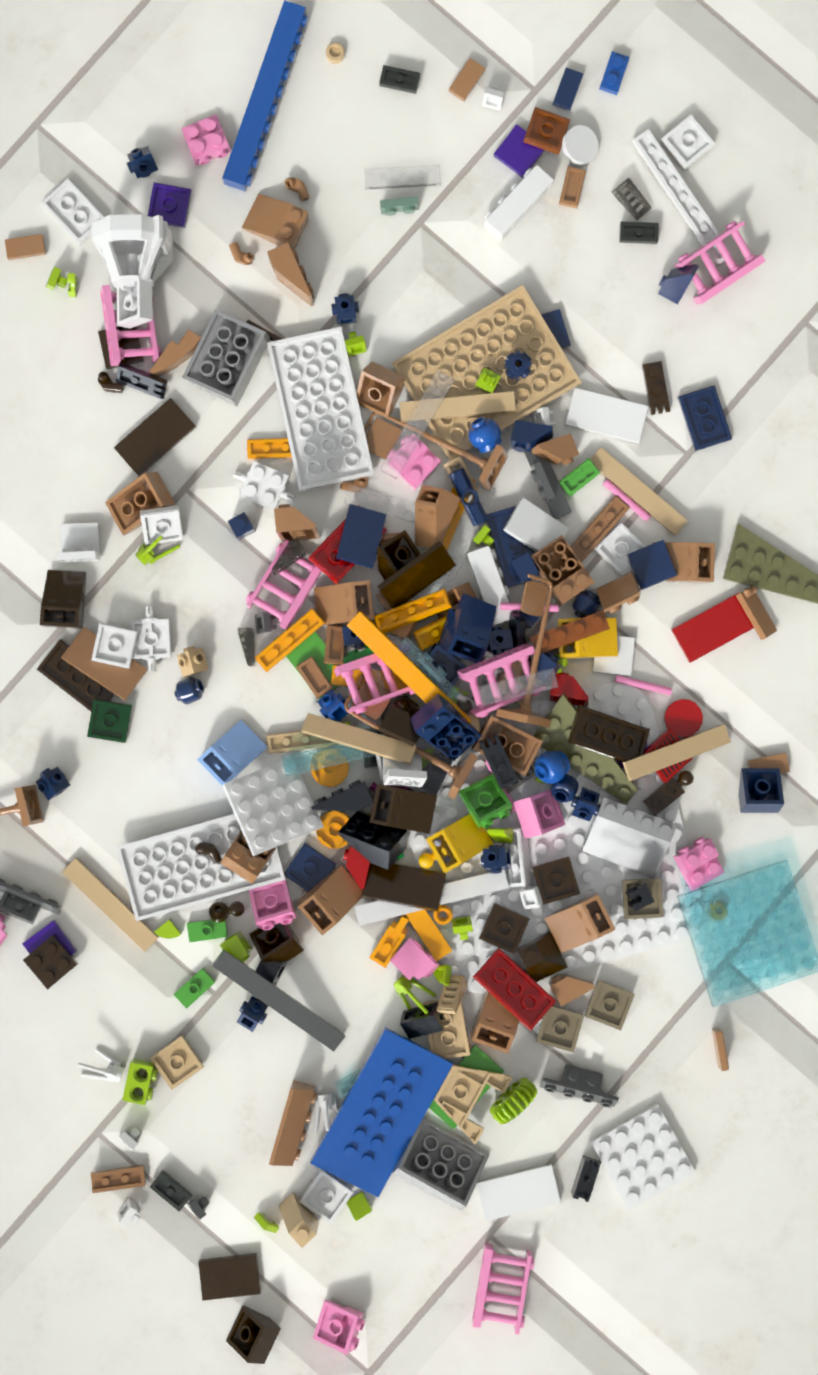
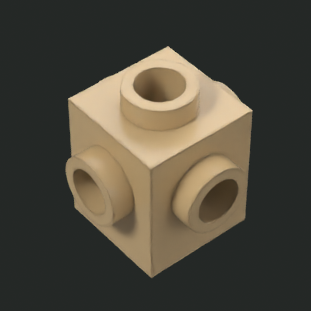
(192, 661)

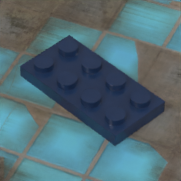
(506, 545)

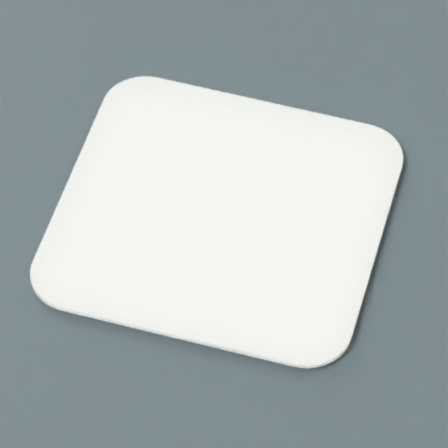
(590, 871)

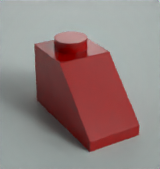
(571, 688)
(357, 866)

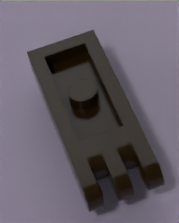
(655, 387)

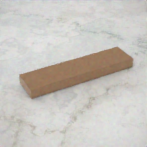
(599, 528)

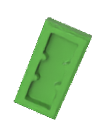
(579, 477)
(206, 930)
(194, 988)

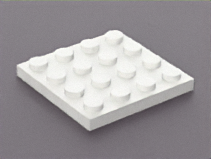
(272, 807)
(642, 1156)

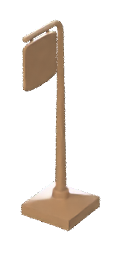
(383, 436)
(532, 604)
(375, 711)
(26, 805)

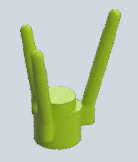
(146, 554)
(404, 986)

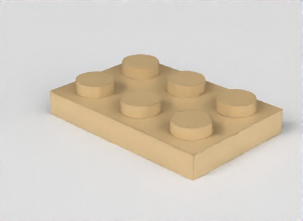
(454, 1039)

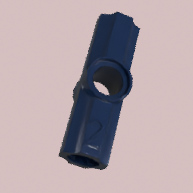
(462, 486)

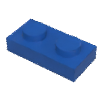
(614, 73)

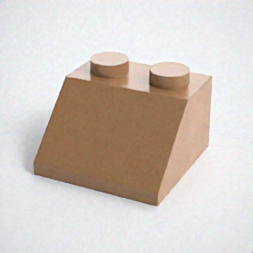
(379, 389)

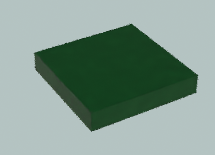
(109, 720)

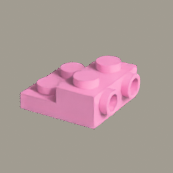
(206, 140)
(419, 465)
(699, 863)
(272, 905)
(339, 1326)

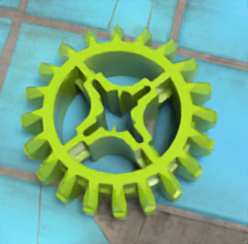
(513, 1101)

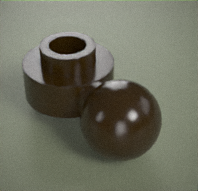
(236, 909)

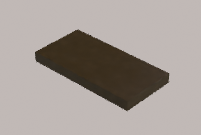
(155, 437)
(416, 575)
(71, 679)
(607, 734)
(405, 886)

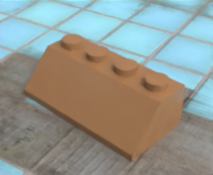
(293, 524)
(292, 1124)

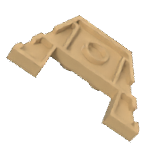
(461, 1092)

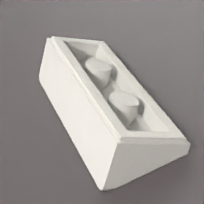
(520, 863)

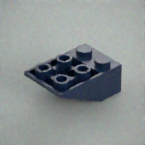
(469, 629)
(444, 727)

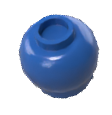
(484, 434)
(552, 766)

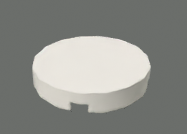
(580, 144)

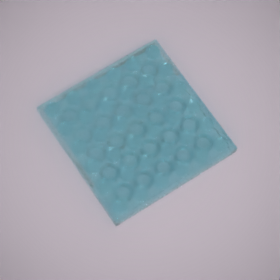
(749, 933)

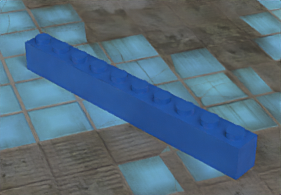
(265, 96)

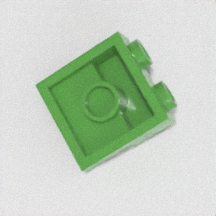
(486, 801)

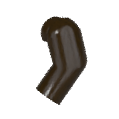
(107, 384)
(208, 849)

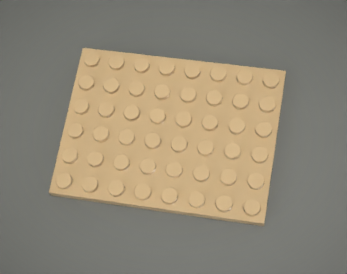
(486, 342)

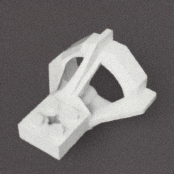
(136, 254)

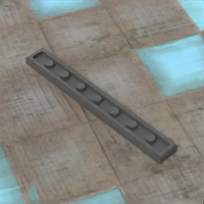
(278, 1000)

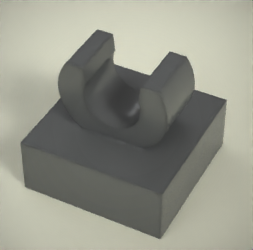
(263, 622)
(198, 1206)

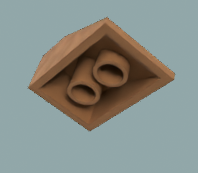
(276, 221)
(142, 494)
(518, 745)

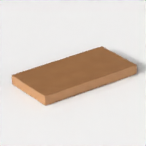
(114, 678)

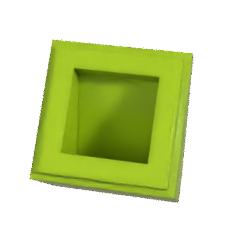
(501, 835)
(359, 1206)

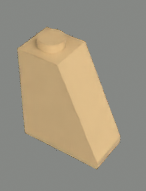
(299, 1220)

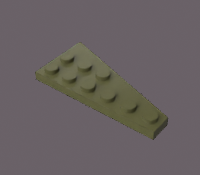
(767, 568)
(594, 766)

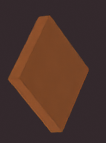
(546, 130)

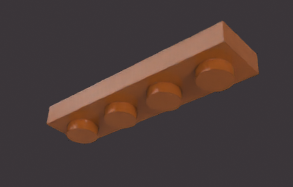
(572, 632)

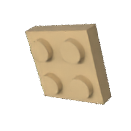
(177, 1062)

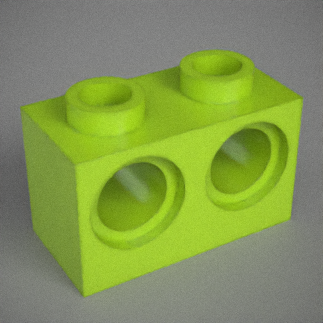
(237, 946)
(135, 1080)

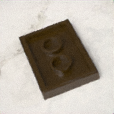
(229, 1276)

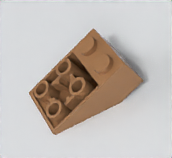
(285, 266)
(433, 515)
(692, 561)
(563, 569)
(619, 592)
(344, 601)
(242, 862)
(330, 899)
(580, 923)
(494, 1025)

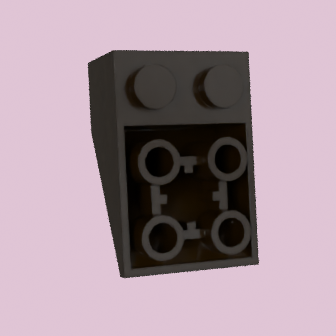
(63, 599)
(403, 808)

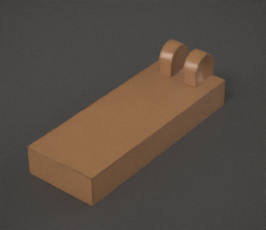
(756, 612)
(118, 1178)

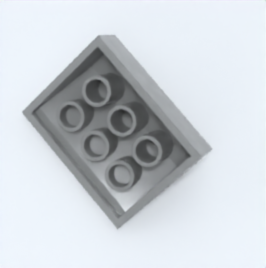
(226, 357)
(629, 837)
(442, 1164)

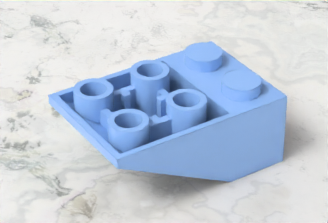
(232, 753)

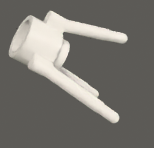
(112, 1073)
(326, 1102)

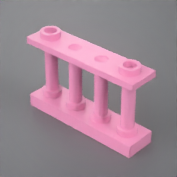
(735, 271)
(114, 335)
(295, 601)
(364, 665)
(488, 668)
(484, 1295)

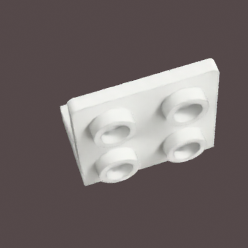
(79, 542)
(402, 774)

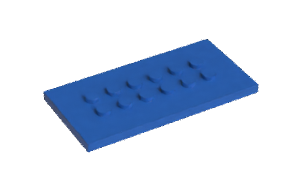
(381, 1112)

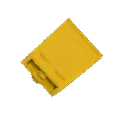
(598, 645)
(458, 841)

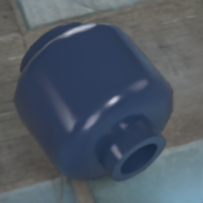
(586, 604)
(189, 690)
(565, 789)

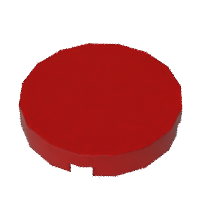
(683, 717)

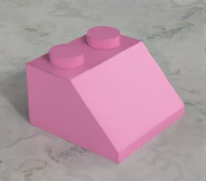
(539, 814)

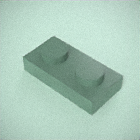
(406, 205)

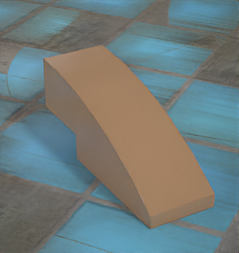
(176, 354)

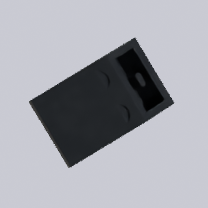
(352, 799)
(375, 842)

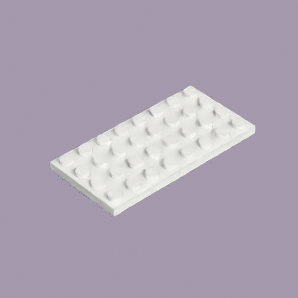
(320, 409)
(169, 875)

